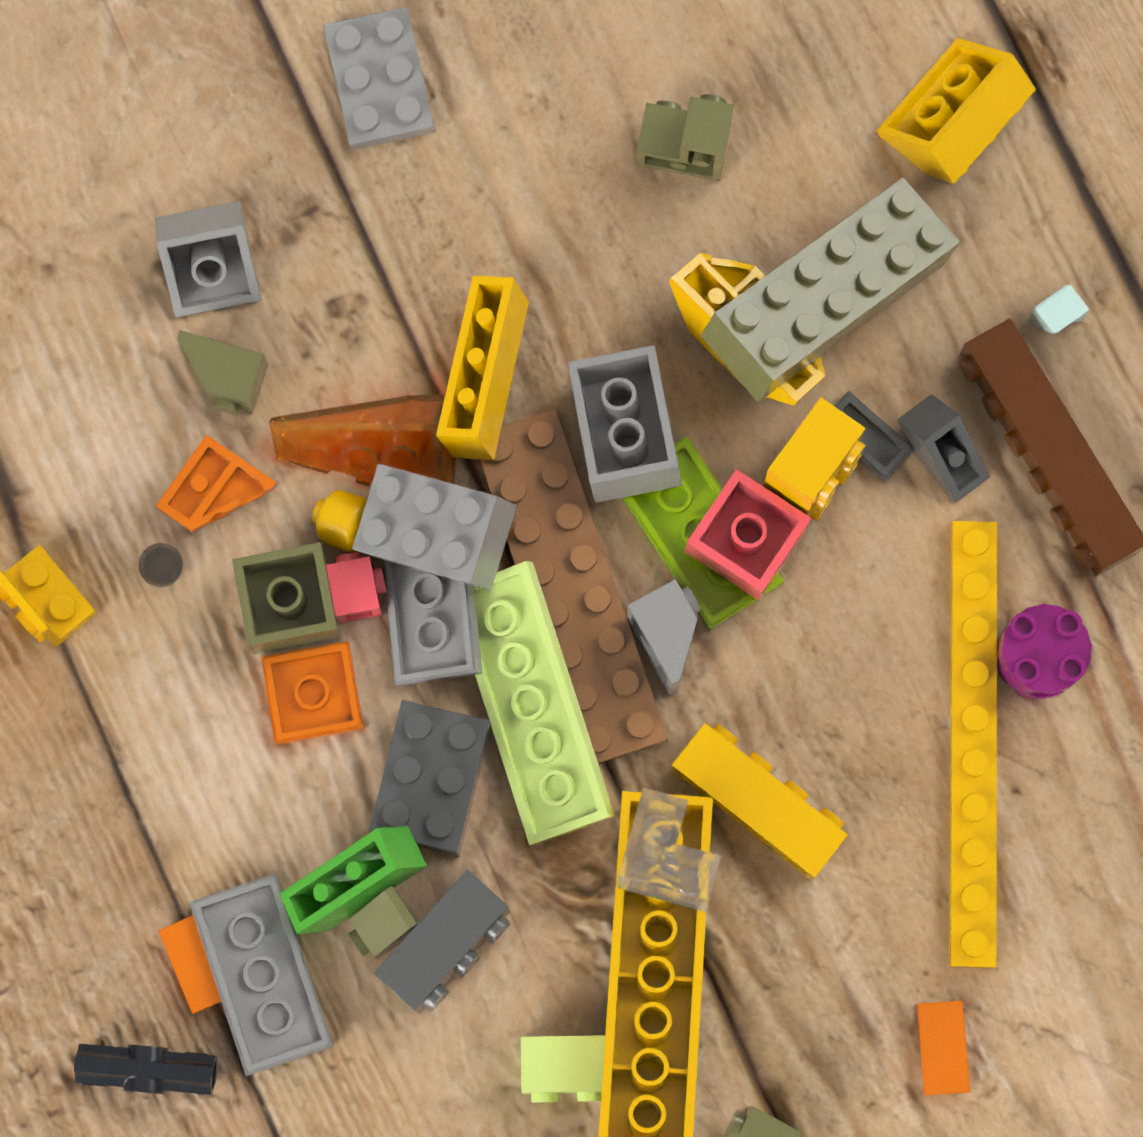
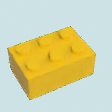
(816, 459)

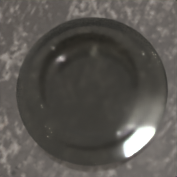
(160, 565)

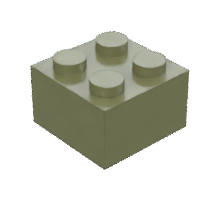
(286, 598)

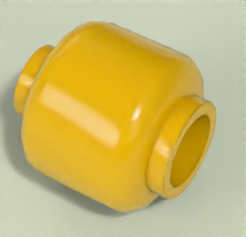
(339, 519)

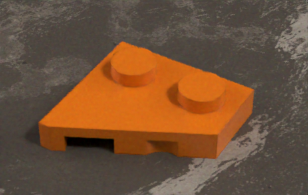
(212, 486)

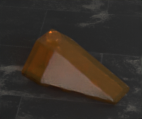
(366, 434)

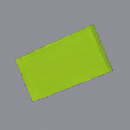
(669, 521)

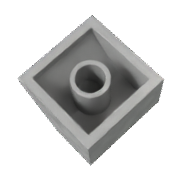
(207, 259)
(665, 628)

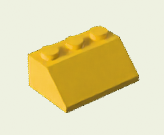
(957, 109)

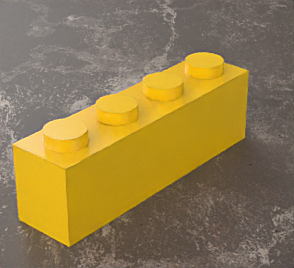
(483, 368)
(759, 801)

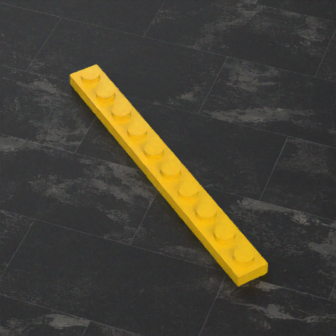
(973, 746)

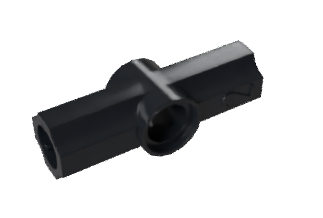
(145, 1069)

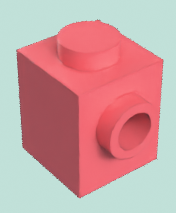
(355, 587)

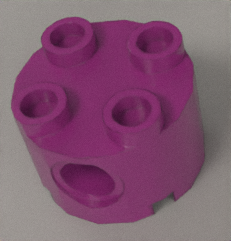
(1043, 651)

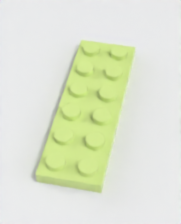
(536, 710)

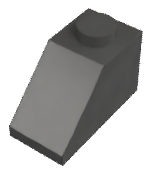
(944, 447)

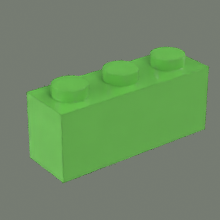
(352, 879)

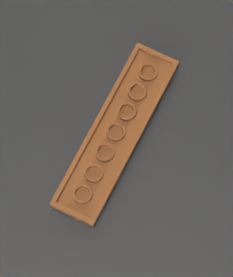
(561, 540)

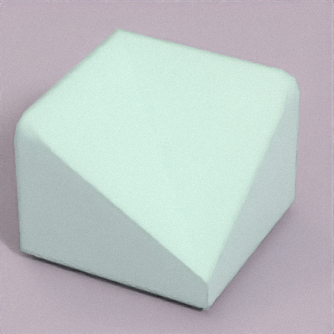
(1059, 310)

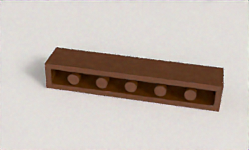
(1051, 447)

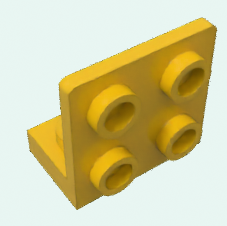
(46, 596)

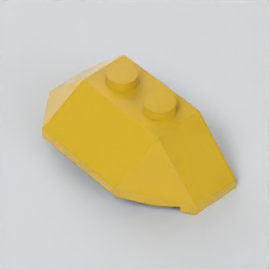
(709, 285)

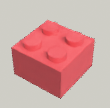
(747, 534)

